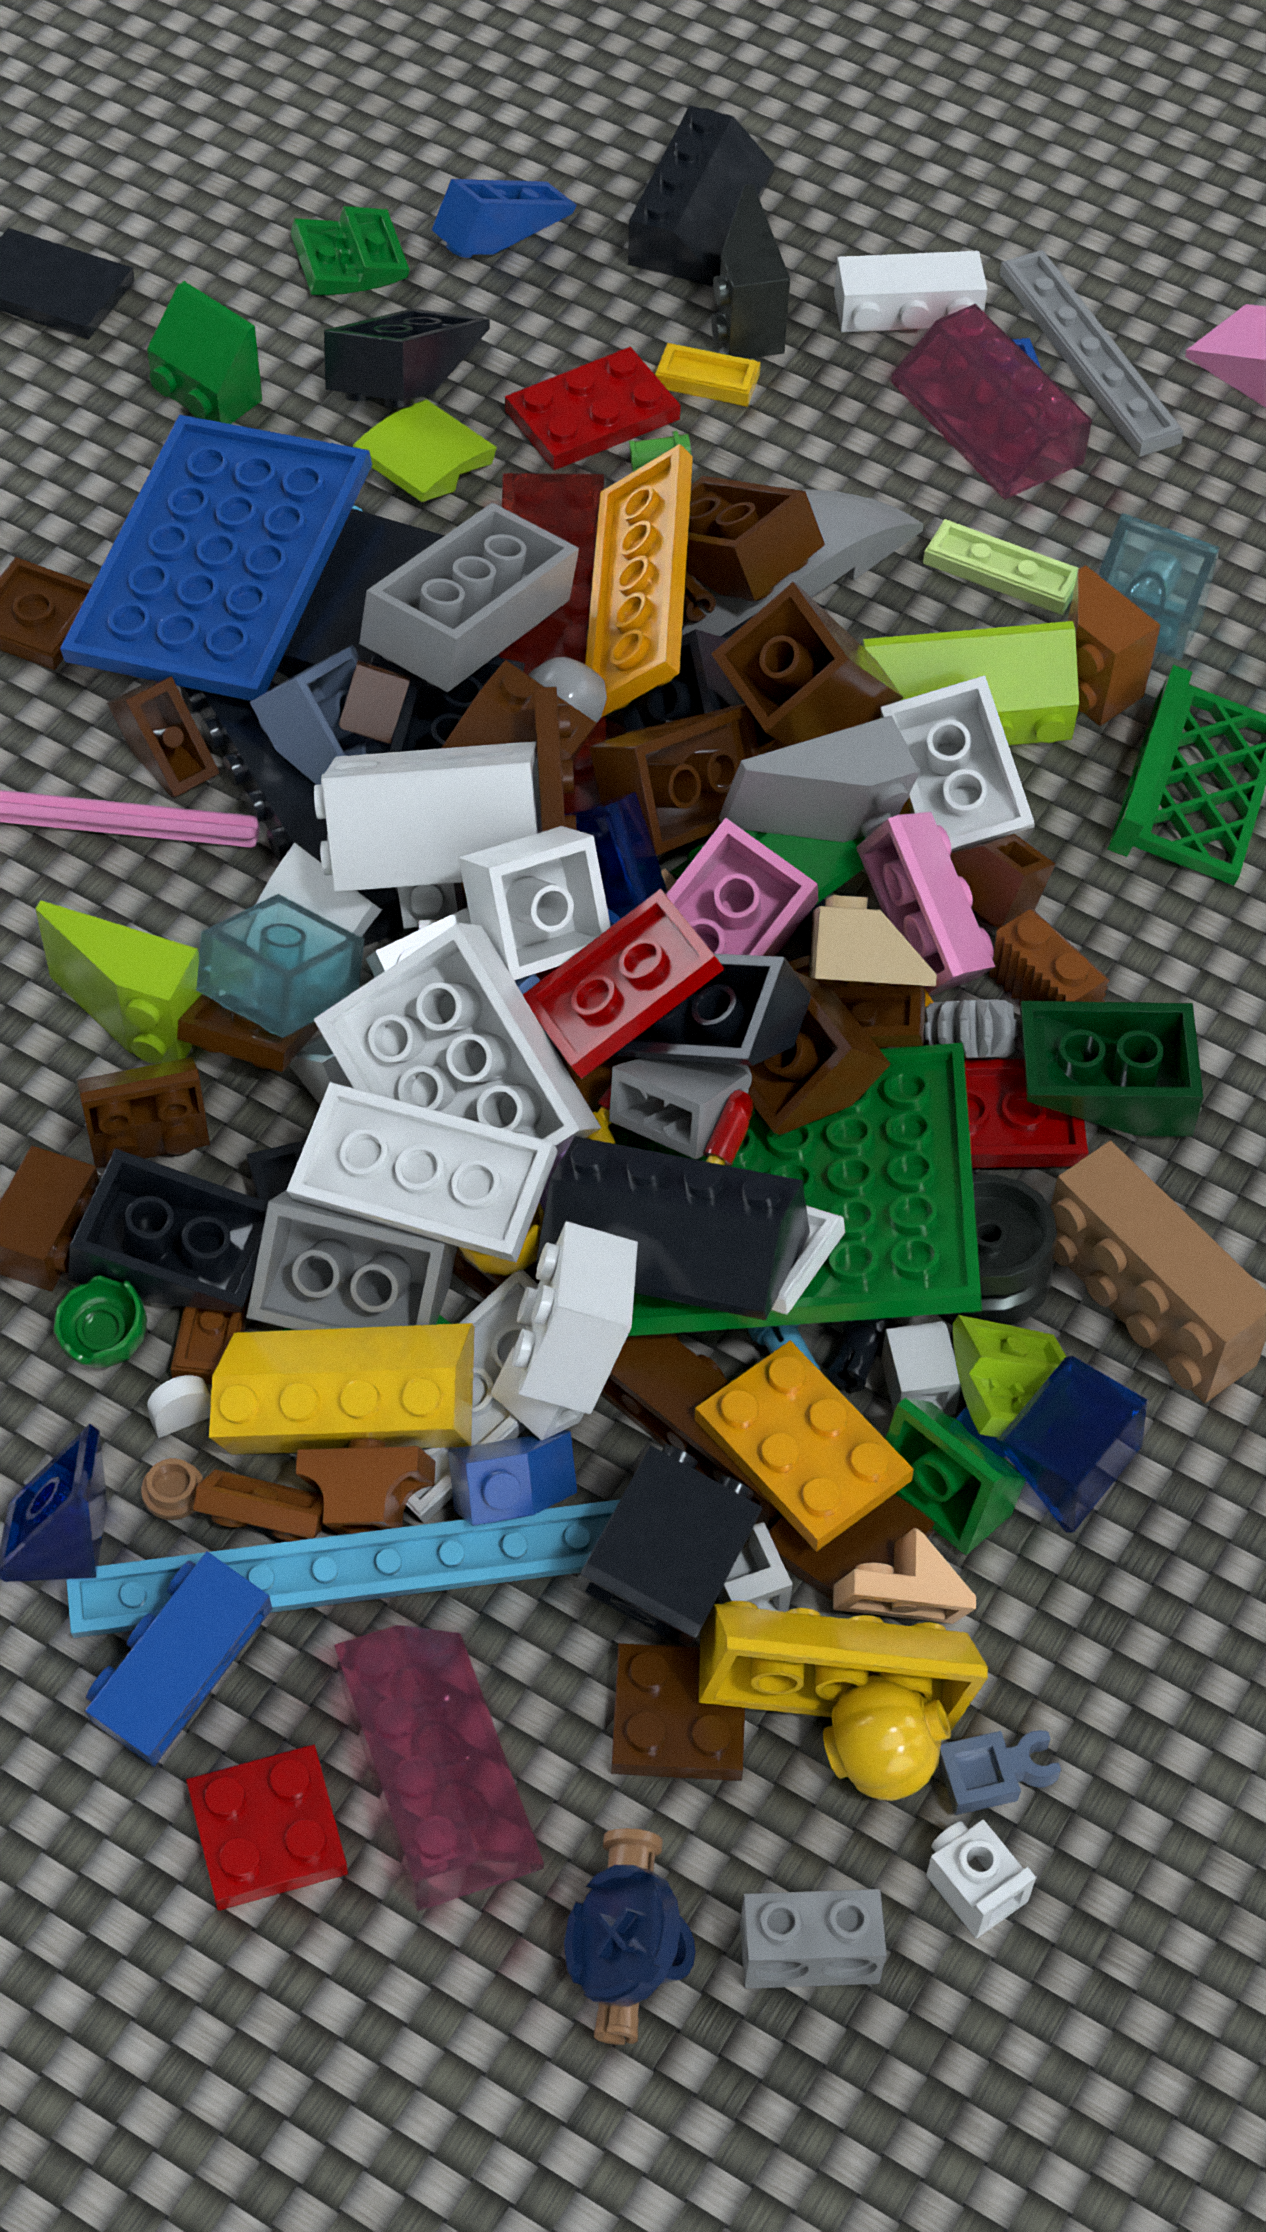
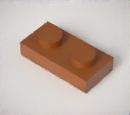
(245, 1500)

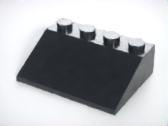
(362, 556)

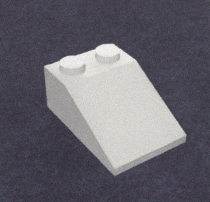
(963, 763)

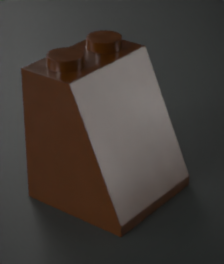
(803, 671)

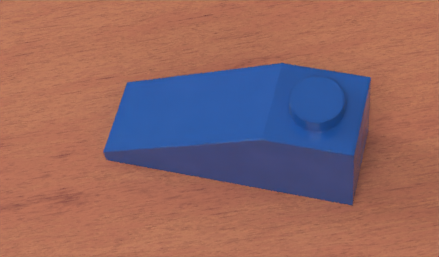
(495, 214)

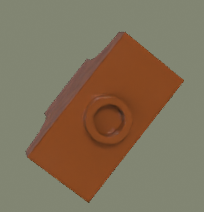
(365, 1483)

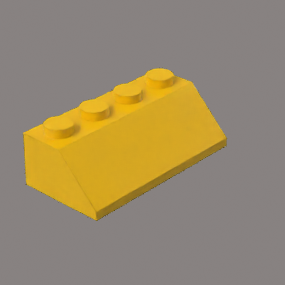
(344, 1386)
(810, 1660)

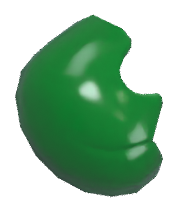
(101, 1322)

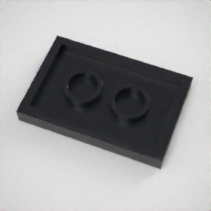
(58, 283)

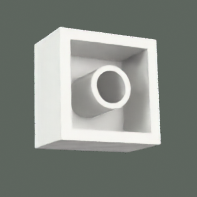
(537, 898)
(576, 1317)

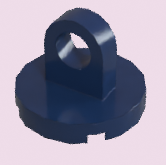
(627, 1937)

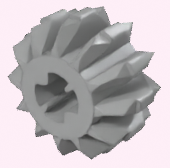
(981, 1024)

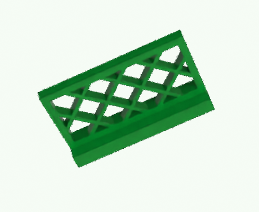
(1152, 773)

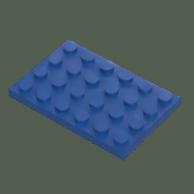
(218, 558)

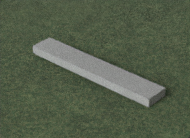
(1091, 353)

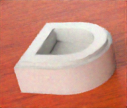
(179, 1404)

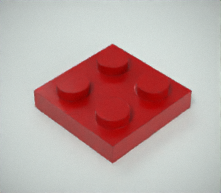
(266, 1827)

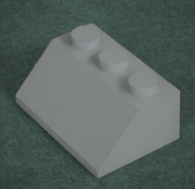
(345, 1271)

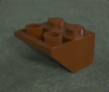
(145, 1111)

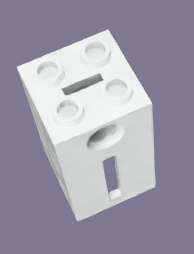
(415, 812)

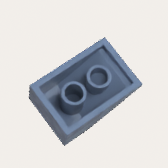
(306, 713)

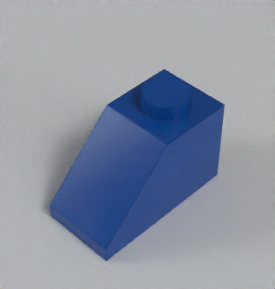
(511, 1477)

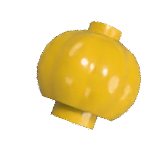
(885, 1738)

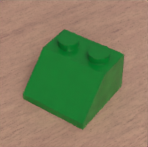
(205, 357)
(954, 1474)

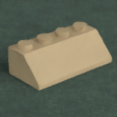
(862, 946)

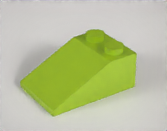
(122, 979)

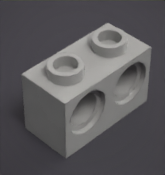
(812, 1938)

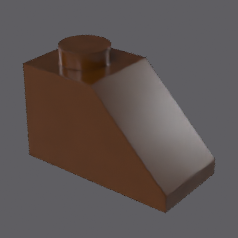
(164, 735)

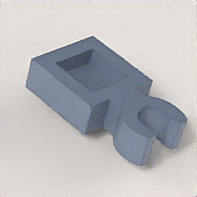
(986, 1773)

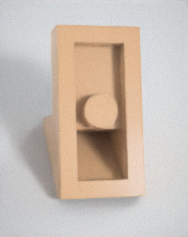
(916, 1588)

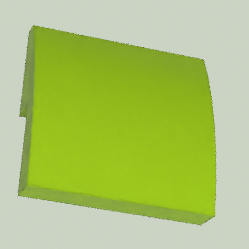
(425, 450)
(1001, 1369)

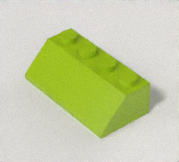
(1025, 666)

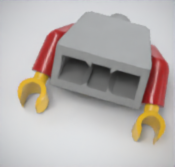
(680, 1105)

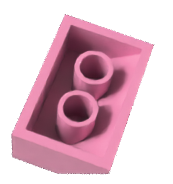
(926, 898)

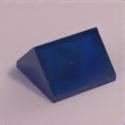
(623, 851)
(1075, 1439)
(58, 1517)

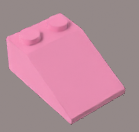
(1236, 352)
(742, 895)

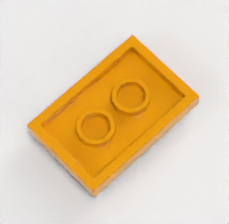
(803, 1445)

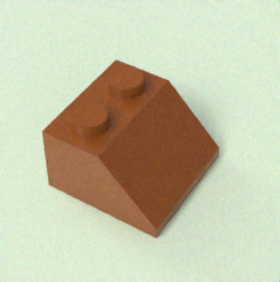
(1111, 647)

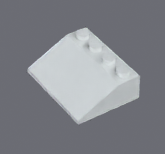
(457, 1040)

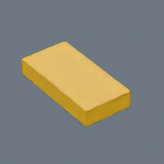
(708, 374)

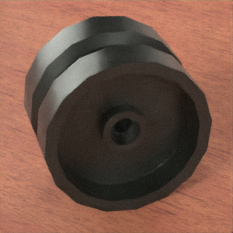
(1013, 1249)

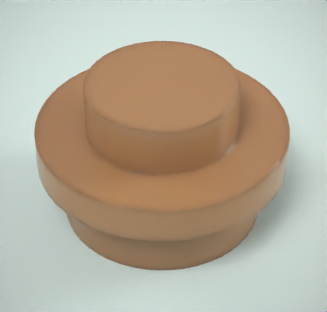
(171, 1489)

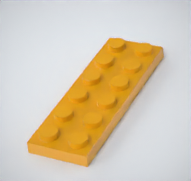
(640, 578)

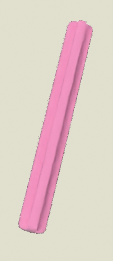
(129, 819)

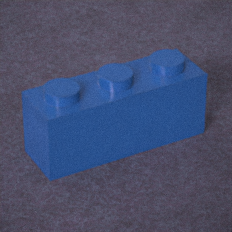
(177, 1657)

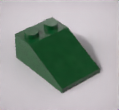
(1115, 1063)

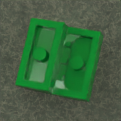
(349, 253)

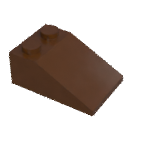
(748, 535)
(678, 771)

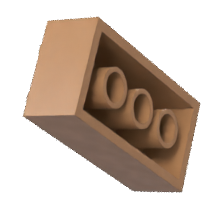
(1158, 1272)

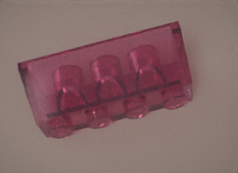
(993, 403)
(436, 1762)

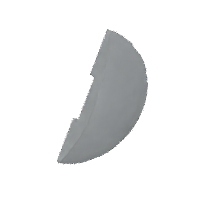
(856, 538)

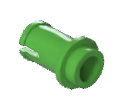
(647, 450)

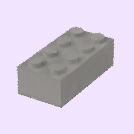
(468, 596)

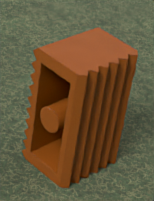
(1042, 965)

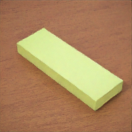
(1002, 566)

